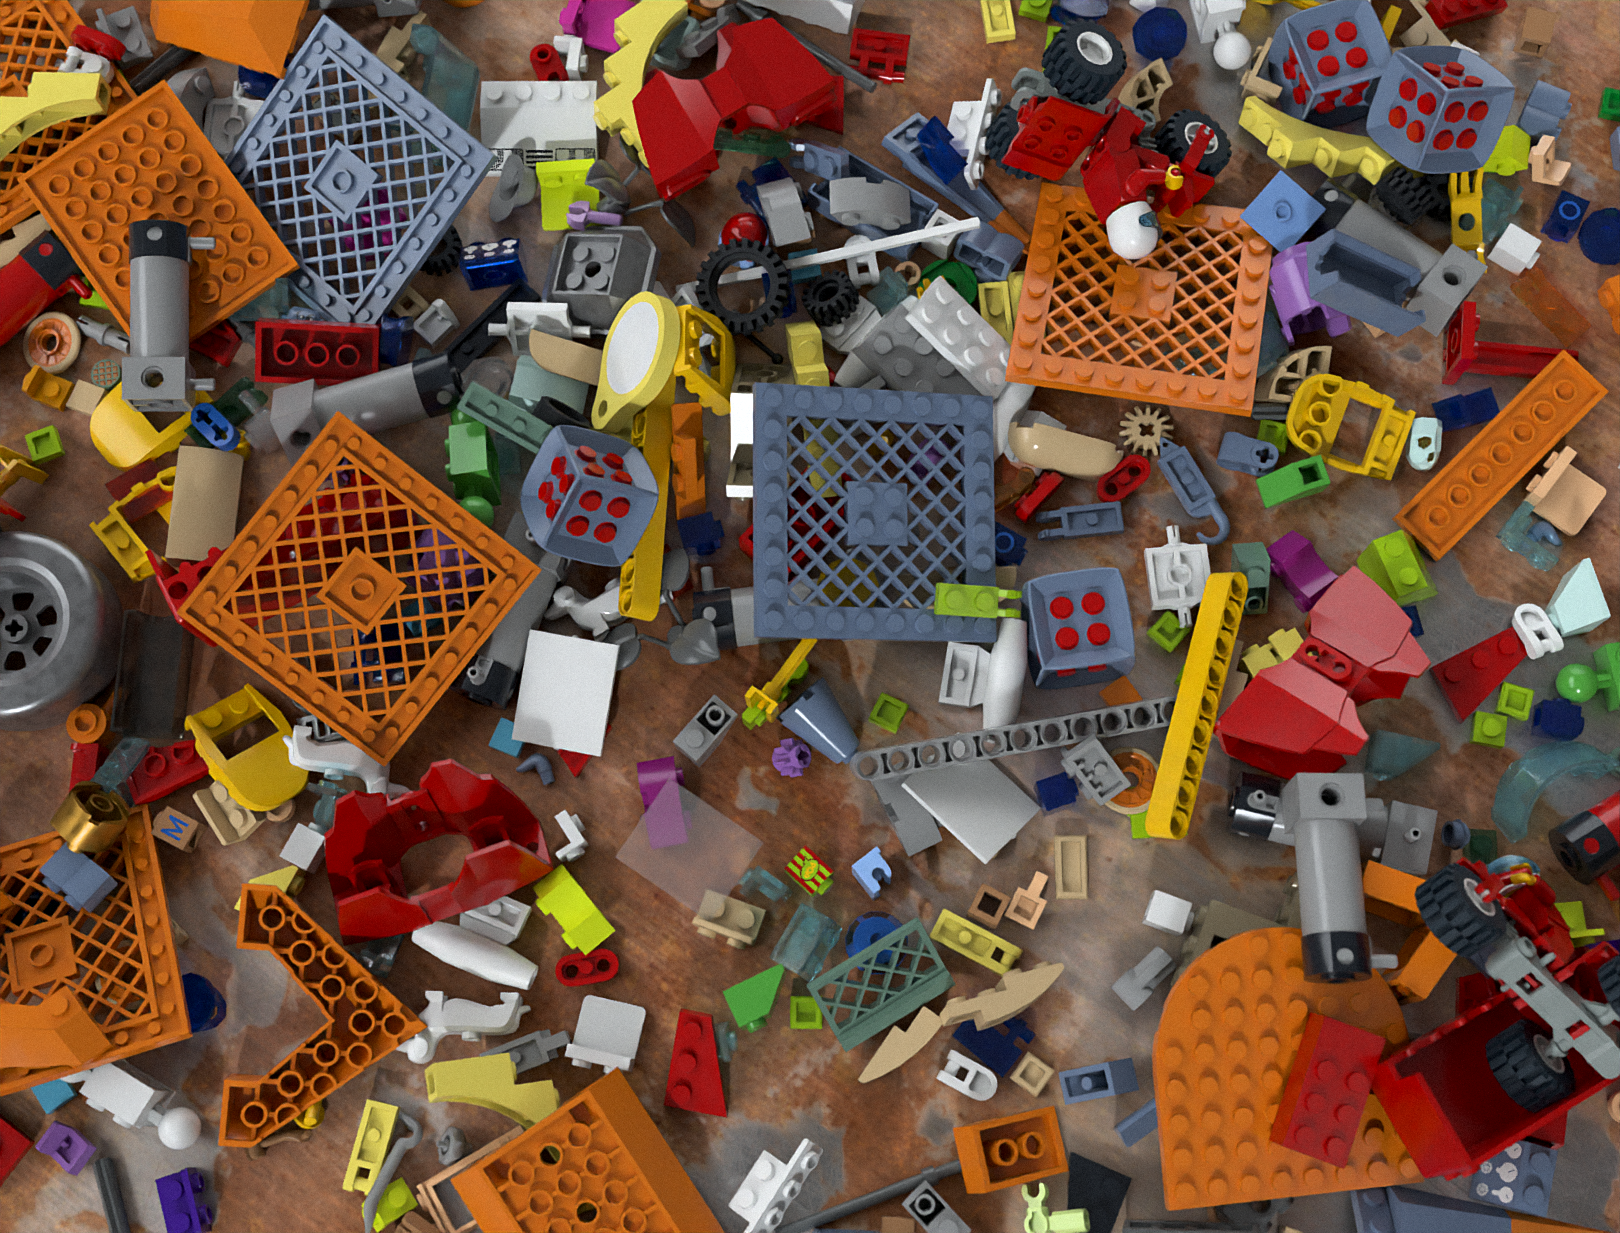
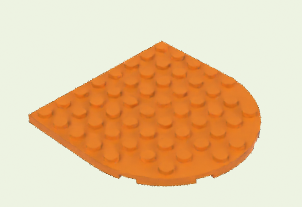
(1226, 1064)

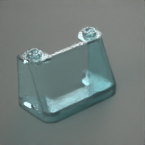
(449, 81)

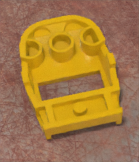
(713, 390)
(1318, 412)
(128, 437)
(122, 540)
(260, 775)

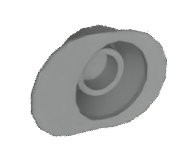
(513, 189)

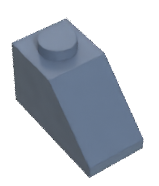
(1098, 1081)

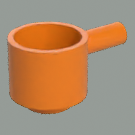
(91, 723)

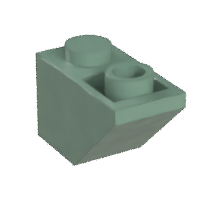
(1255, 564)

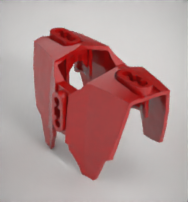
(759, 84)
(1305, 708)
(376, 832)

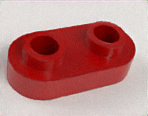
(97, 42)
(549, 67)
(1121, 479)
(1046, 488)
(587, 968)

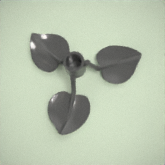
(617, 200)
(688, 643)

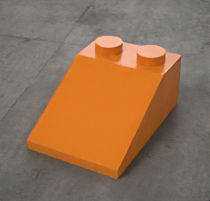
(1010, 1150)

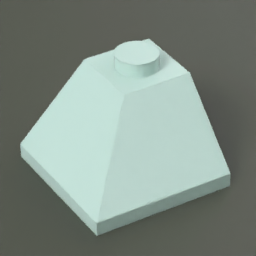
(1578, 602)

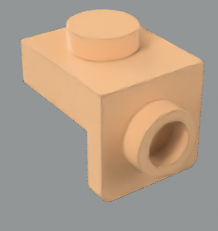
(1544, 166)

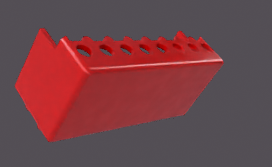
(179, 585)
(1449, 1100)

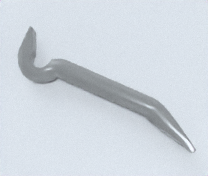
(389, 1168)

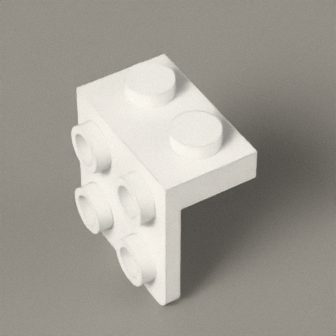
(607, 1034)

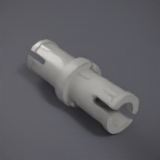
(104, 334)

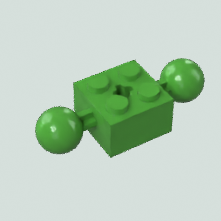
(473, 466)
(1580, 682)

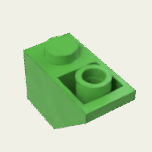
(1293, 482)

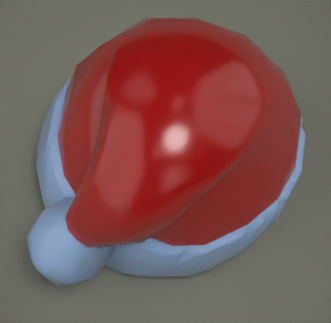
(744, 226)

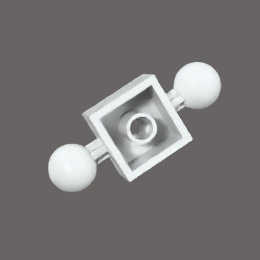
(1218, 22)
(138, 1102)

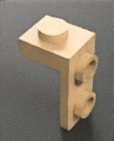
(1256, 86)

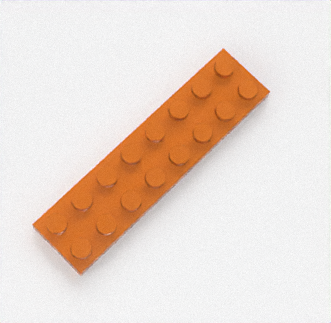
(1500, 455)

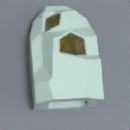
(1424, 443)

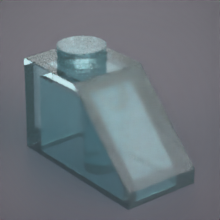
(1394, 753)

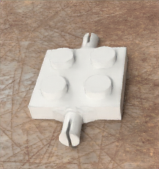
(228, 119)
(543, 317)
(1177, 575)

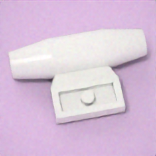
(848, 334)
(1013, 407)
(988, 679)
(482, 943)

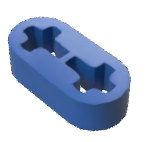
(211, 431)

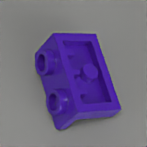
(184, 1202)

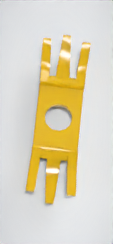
(1467, 203)

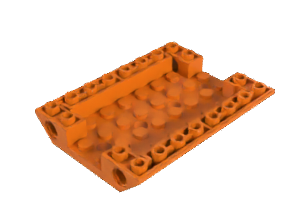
(607, 1158)

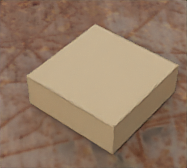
(86, 397)
(1032, 1074)

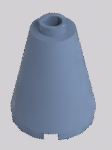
(821, 722)

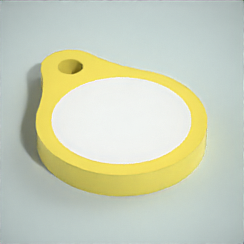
(635, 359)

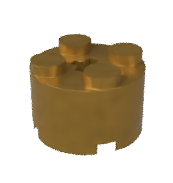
(90, 818)

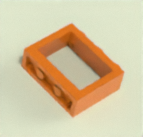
(1391, 894)
(1419, 967)

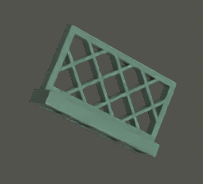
(504, 417)
(890, 1007)

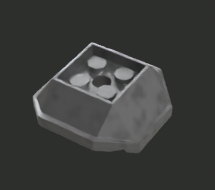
(600, 273)

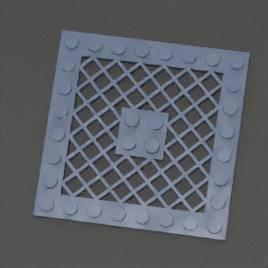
(347, 181)
(872, 511)

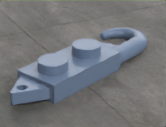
(1192, 488)

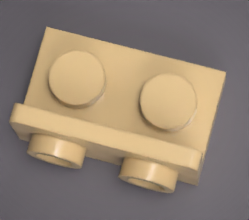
(226, 817)
(735, 921)

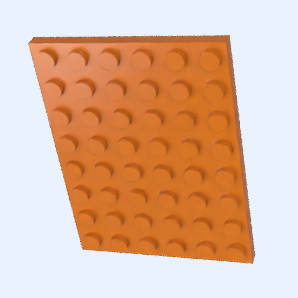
(157, 166)

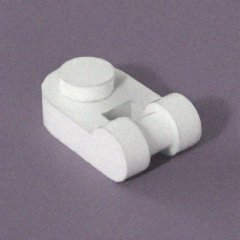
(91, 64)
(869, 259)
(1530, 621)
(979, 1082)

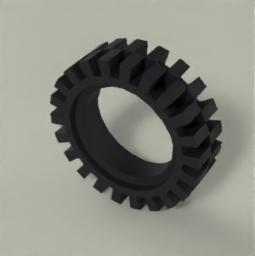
(728, 255)

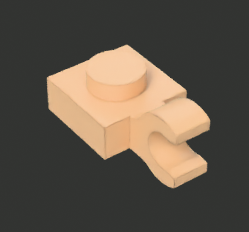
(1027, 905)

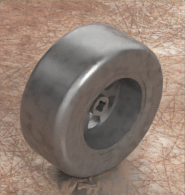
(83, 641)

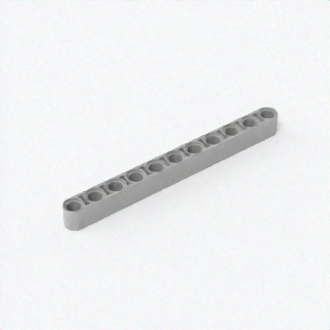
(1004, 738)

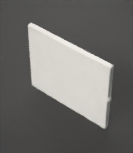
(565, 692)
(973, 803)

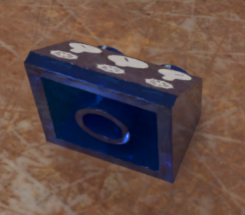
(493, 263)

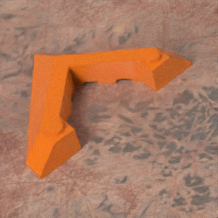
(232, 31)
(360, 1029)
(48, 1034)

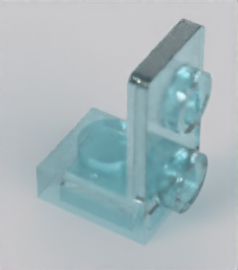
(269, 304)
(1514, 540)
(120, 766)
(380, 954)

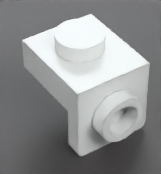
(574, 48)
(572, 827)

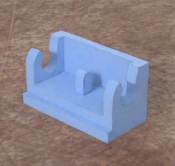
(871, 866)

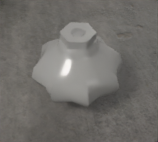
(453, 1147)

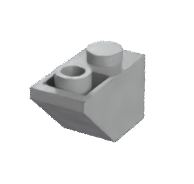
(705, 731)
(933, 1211)

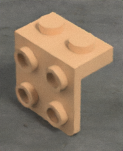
(1564, 493)

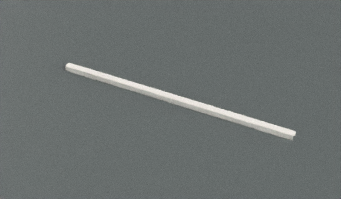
(850, 251)

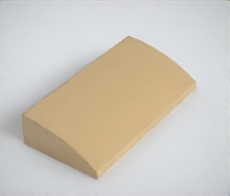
(203, 503)

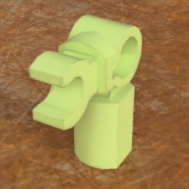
(1059, 1222)

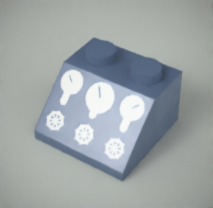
(1517, 1179)

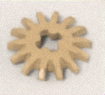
(1146, 442)

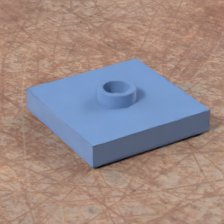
(1283, 212)

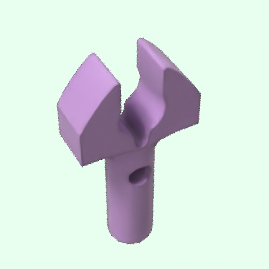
(581, 215)

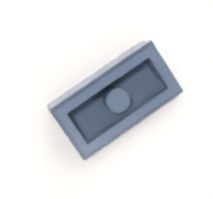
(1138, 1124)

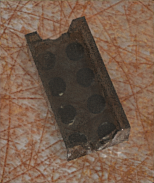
(152, 677)

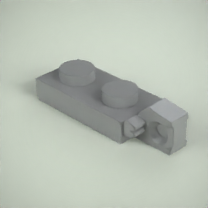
(700, 41)
(532, 1049)

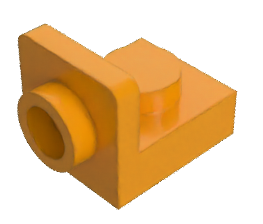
(47, 388)

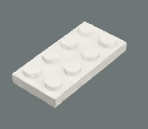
(962, 337)

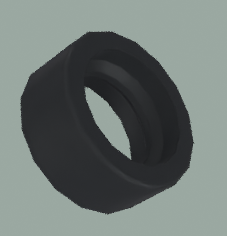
(558, 413)

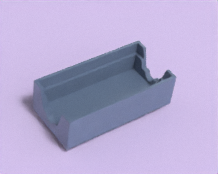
(921, 207)
(1362, 282)

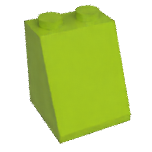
(1398, 568)

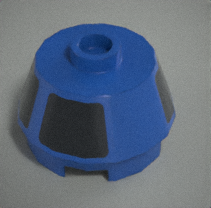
(868, 930)

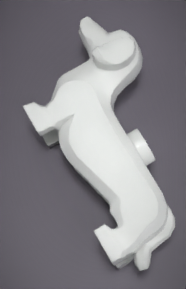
(594, 613)
(339, 759)
(462, 1018)

